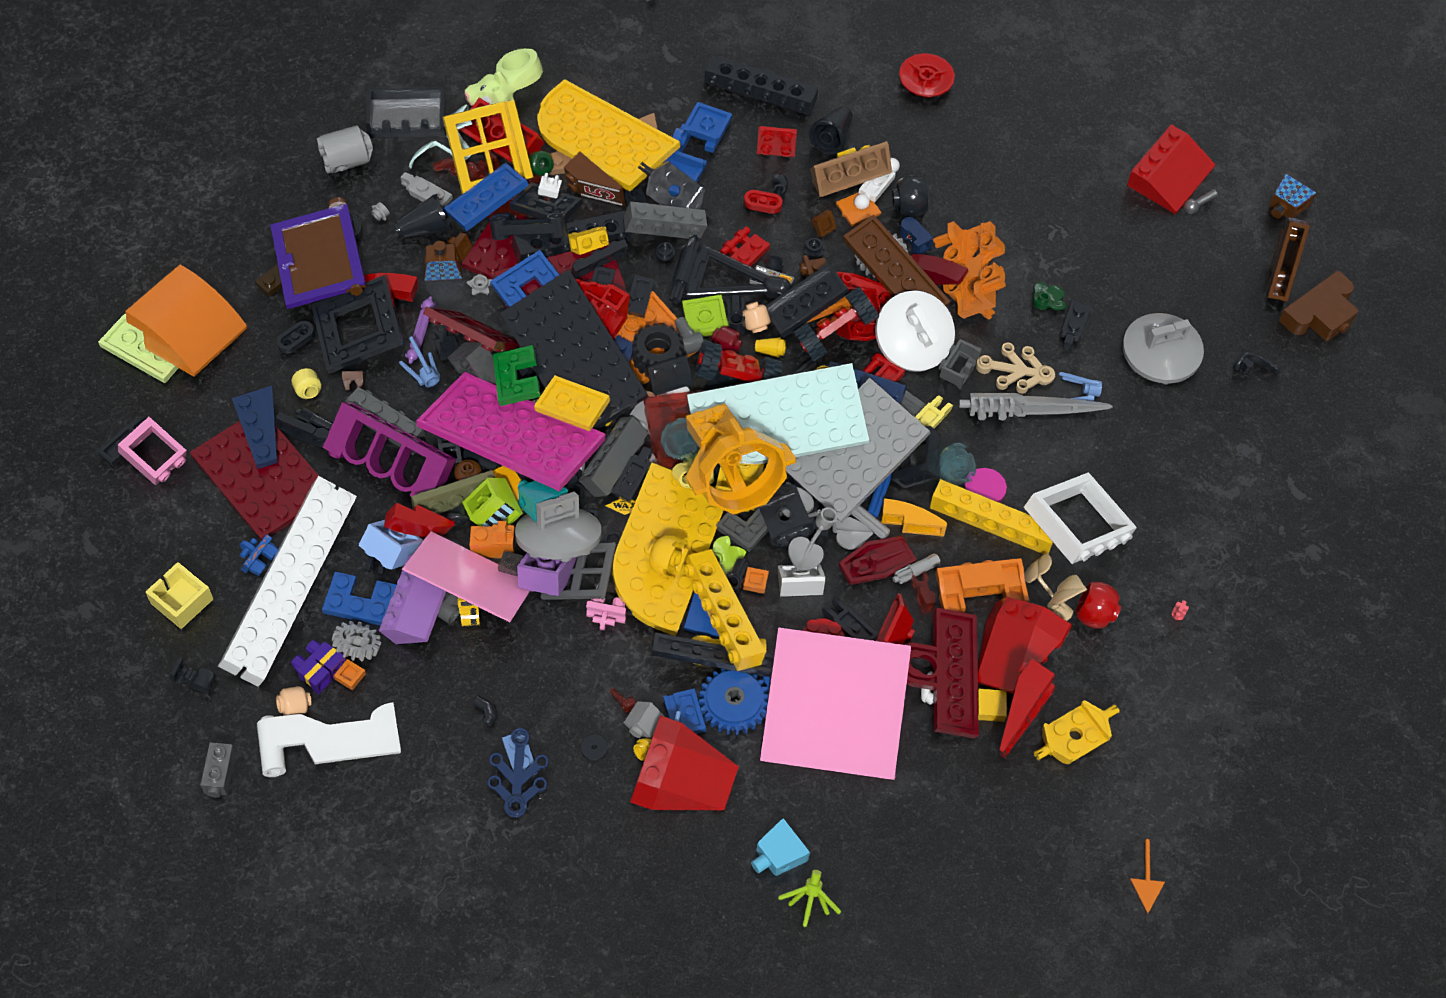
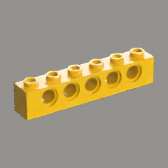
(990, 516)
(724, 610)

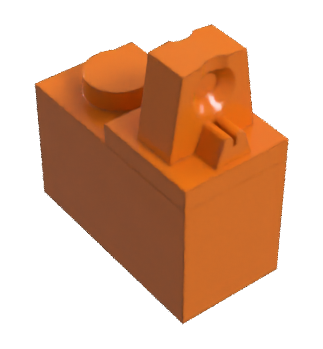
(493, 540)

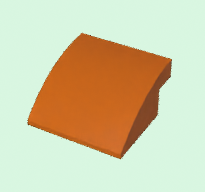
(185, 320)

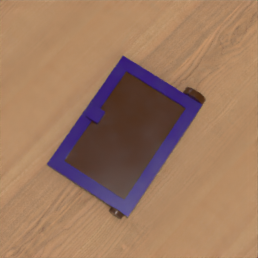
(318, 255)

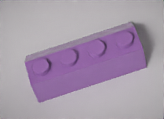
(412, 610)

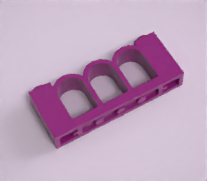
(345, 432)

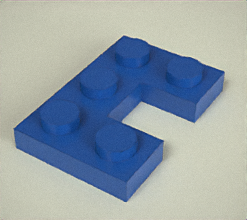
(509, 283)
(342, 604)

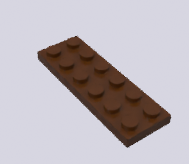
(889, 260)

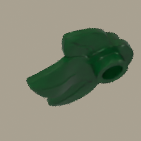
(1048, 297)

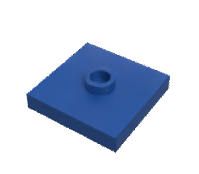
(699, 620)

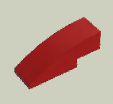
(401, 285)
(416, 521)

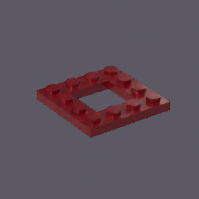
(472, 329)

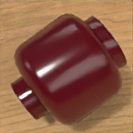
(727, 338)

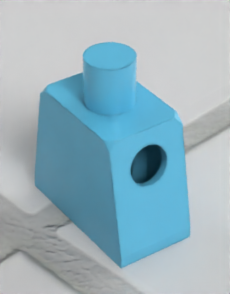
(780, 850)

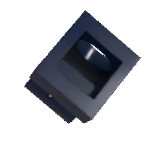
(916, 235)

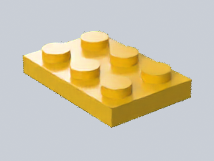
(572, 403)

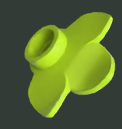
(727, 554)

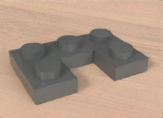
(744, 533)

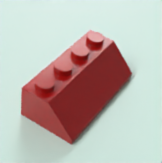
(494, 130)

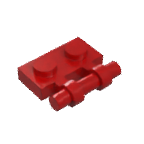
(750, 251)

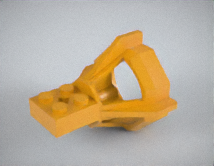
(724, 442)

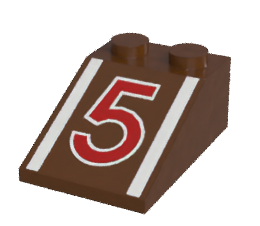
(591, 181)

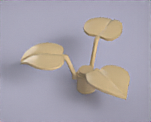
(1067, 589)

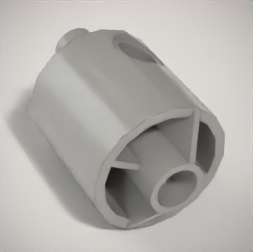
(345, 149)

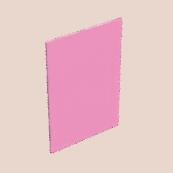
(466, 576)

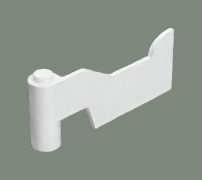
(325, 741)

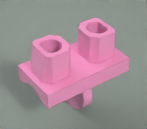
(605, 613)

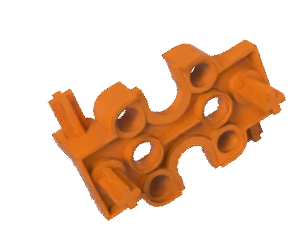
(982, 277)

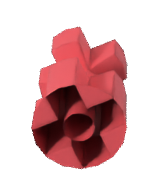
(1180, 610)

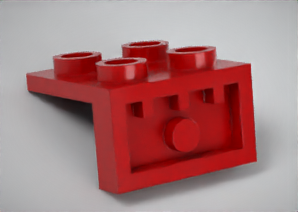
(776, 141)

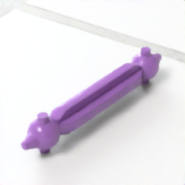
(420, 329)

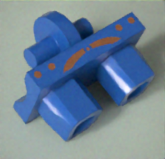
(265, 548)

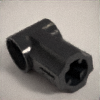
(735, 309)

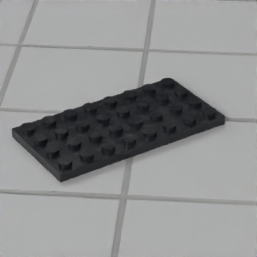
(574, 344)

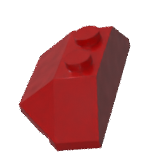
(898, 624)

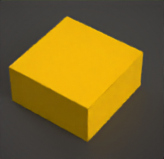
(992, 705)

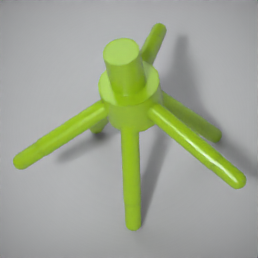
(812, 889)

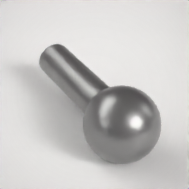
(1191, 206)

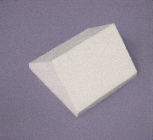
(800, 583)

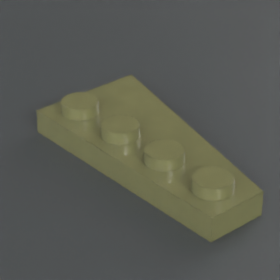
(450, 495)

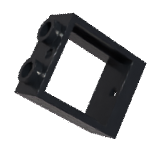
(928, 471)

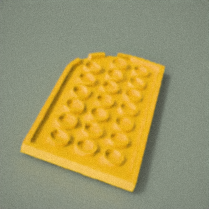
(609, 137)
(660, 511)

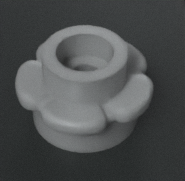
(380, 211)

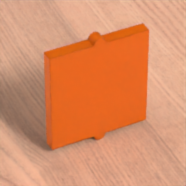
(853, 214)

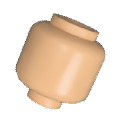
(756, 317)
(293, 701)

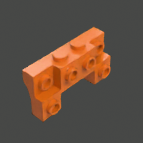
(980, 580)

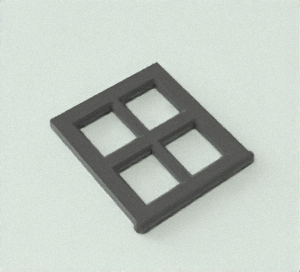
(579, 570)

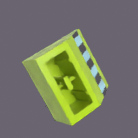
(492, 503)

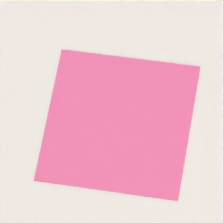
(835, 703)

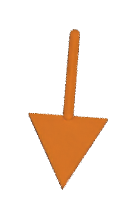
(1147, 889)

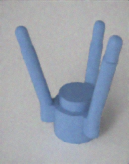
(428, 375)
(1090, 387)

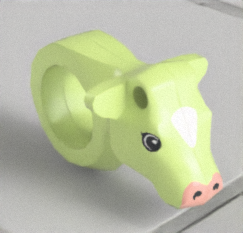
(512, 73)

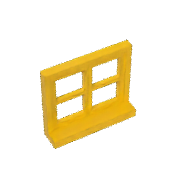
(513, 139)

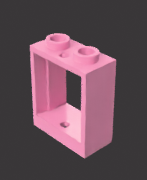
(137, 436)

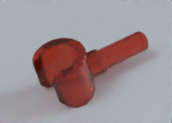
(627, 704)

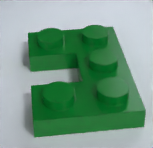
(508, 386)

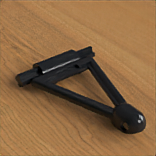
(692, 268)

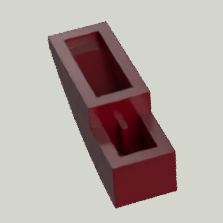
(941, 270)

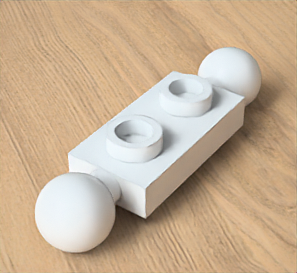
(874, 188)

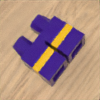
(320, 666)

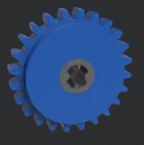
(737, 715)

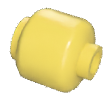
(306, 383)

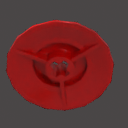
(936, 69)

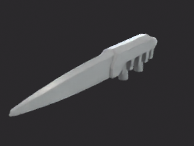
(1025, 405)

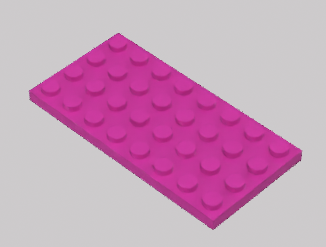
(510, 433)

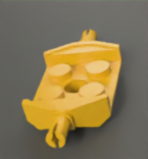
(1088, 721)

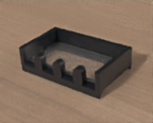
(405, 112)

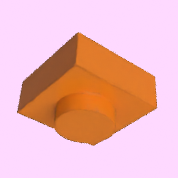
(755, 580)
(349, 674)

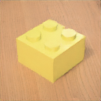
(183, 599)

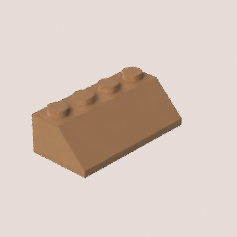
(852, 169)

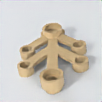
(1017, 369)

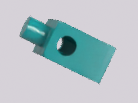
(534, 493)

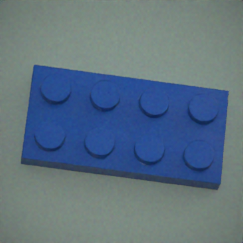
(486, 196)

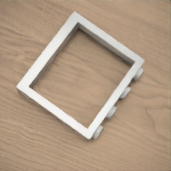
(1040, 510)

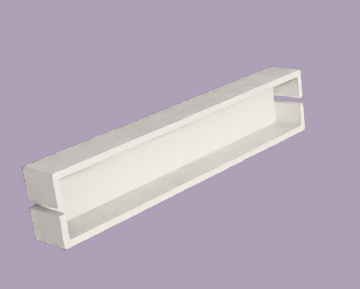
(287, 581)

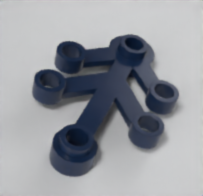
(518, 777)

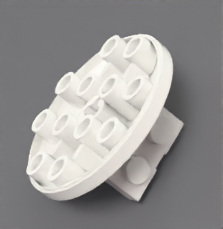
(915, 331)

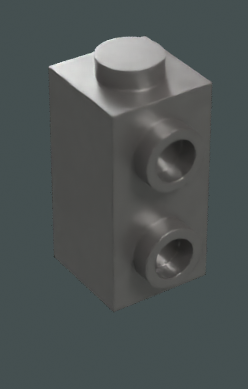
(218, 769)

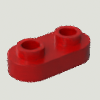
(763, 201)

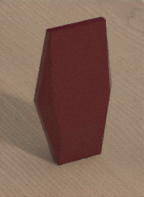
(877, 560)

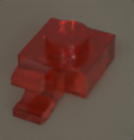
(925, 596)

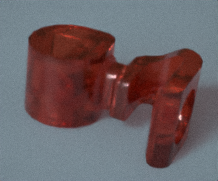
(476, 171)

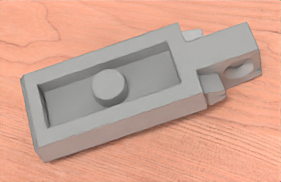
(424, 189)

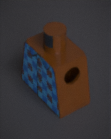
(1291, 198)
(442, 262)

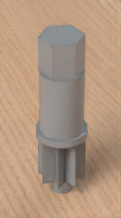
(917, 568)

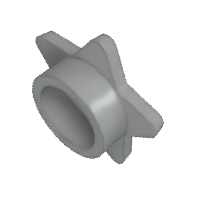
(479, 279)

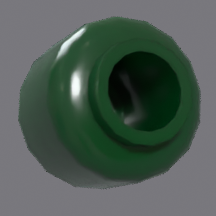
(540, 163)

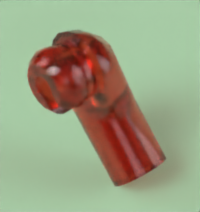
(447, 163)

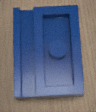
(690, 710)

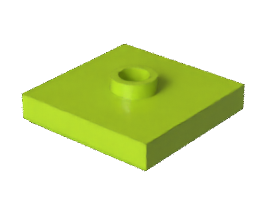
(705, 314)

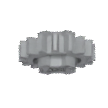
(356, 641)

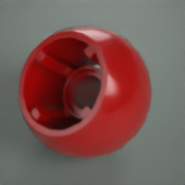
(1098, 605)

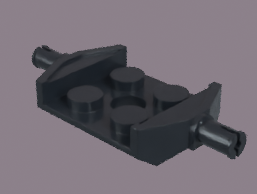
(666, 175)
(798, 525)

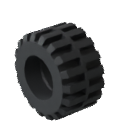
(655, 337)

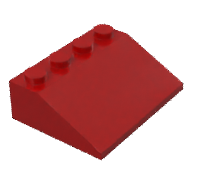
(1171, 170)

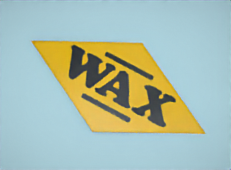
(622, 506)

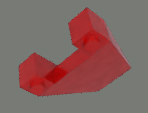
(1030, 696)

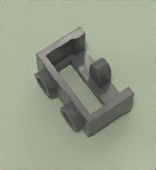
(966, 351)

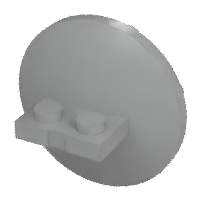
(1163, 348)
(560, 530)

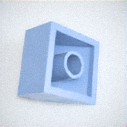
(388, 545)

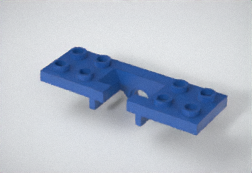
(706, 125)

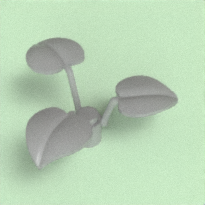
(850, 534)

